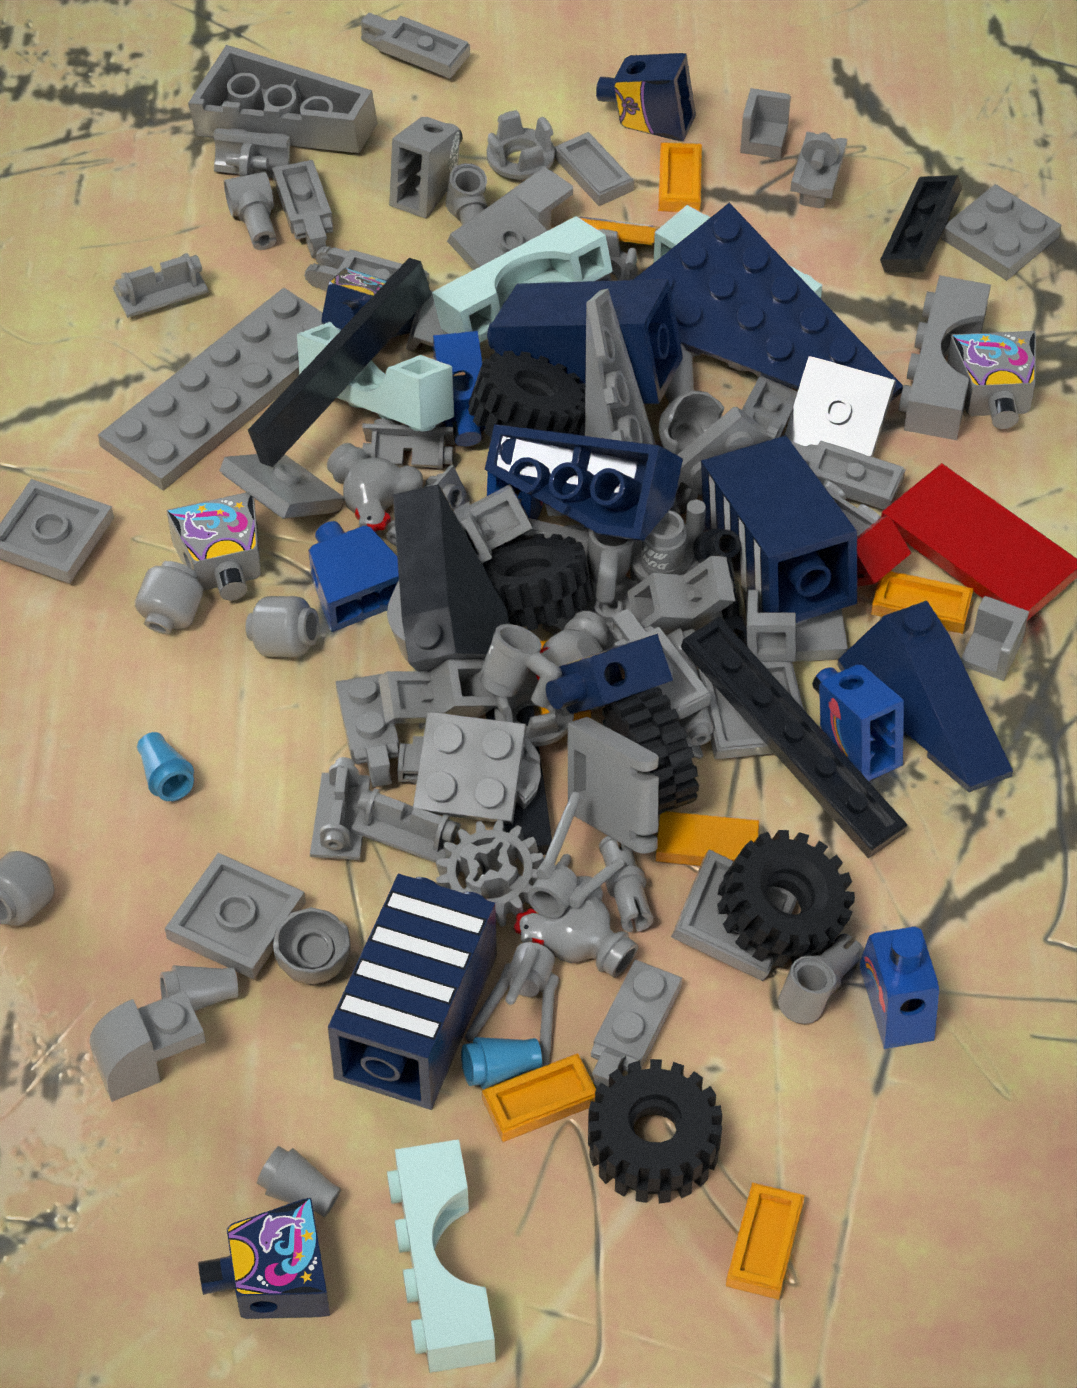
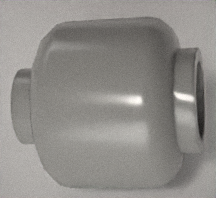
(169, 597)
(282, 626)
(24, 887)

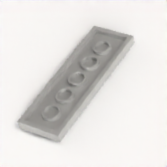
(213, 392)

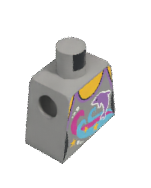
(999, 373)
(219, 542)

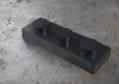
(921, 224)

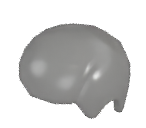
(687, 419)
(312, 946)

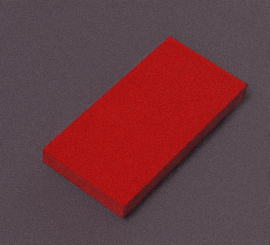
(981, 541)

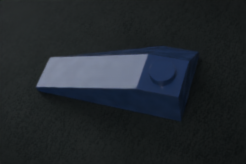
(599, 482)
(941, 707)

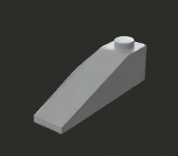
(612, 393)

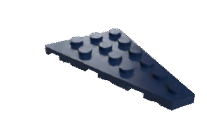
(751, 308)

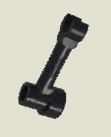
(708, 545)

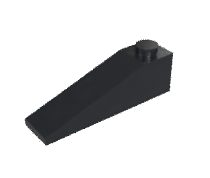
(443, 586)

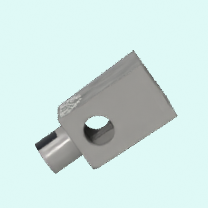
(424, 153)

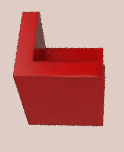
(879, 551)

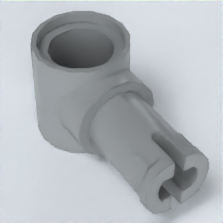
(466, 192)
(252, 201)
(816, 979)

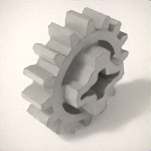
(490, 866)

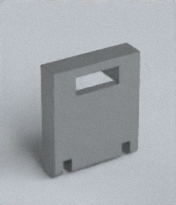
(611, 790)

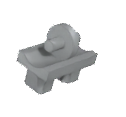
(250, 152)
(818, 168)

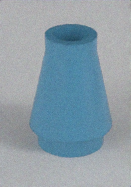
(165, 769)
(498, 1059)

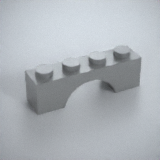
(938, 391)

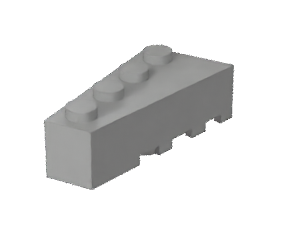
(284, 99)

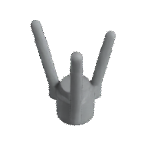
(557, 883)
(526, 976)

